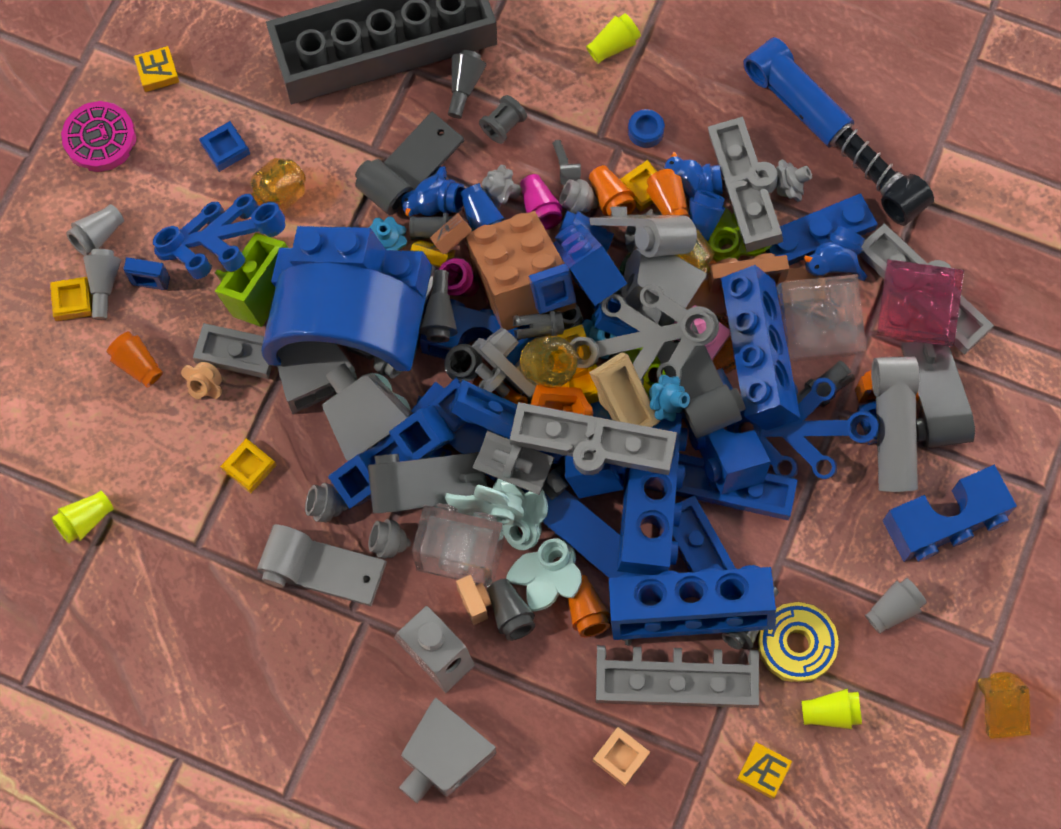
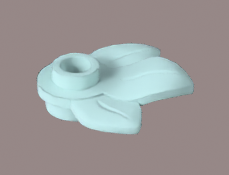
(502, 505)
(535, 511)
(544, 578)

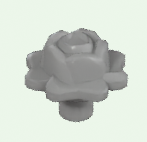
(791, 180)
(500, 186)

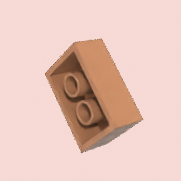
(503, 259)

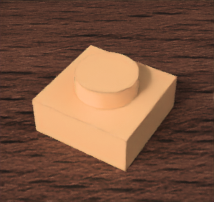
(474, 598)
(621, 756)

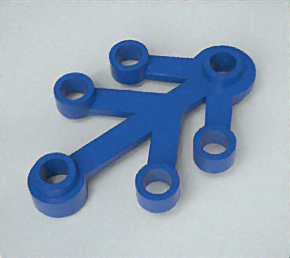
(174, 243)
(797, 430)

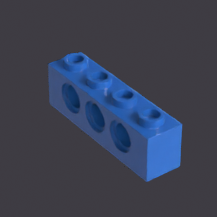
(760, 348)
(636, 551)
(709, 615)

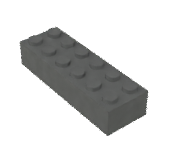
(373, 39)

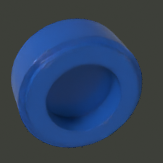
(646, 128)

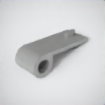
(654, 233)
(300, 561)

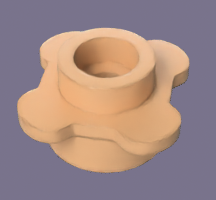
(203, 380)

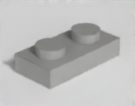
(231, 351)

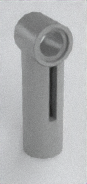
(895, 387)

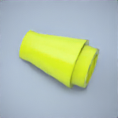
(614, 38)
(80, 517)
(833, 710)

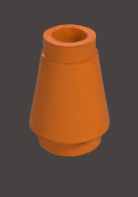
(611, 190)
(667, 192)
(134, 358)
(587, 611)

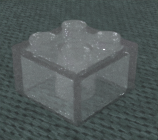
(822, 317)
(458, 544)

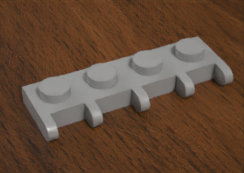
(677, 681)

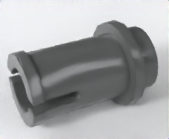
(426, 226)
(540, 325)

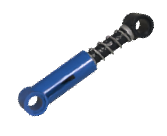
(774, 67)

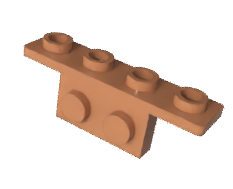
(711, 293)

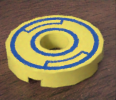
(821, 637)

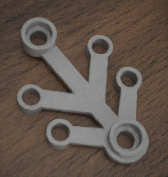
(651, 334)

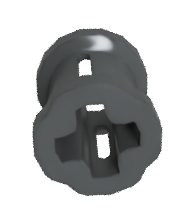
(503, 119)

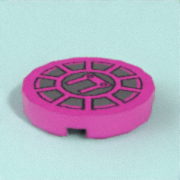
(98, 136)

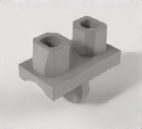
(495, 351)
(513, 463)

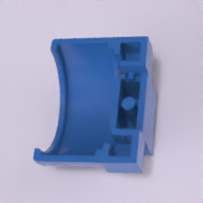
(349, 293)

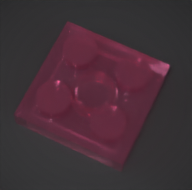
(920, 302)

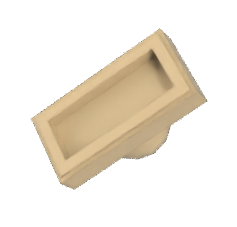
(623, 392)

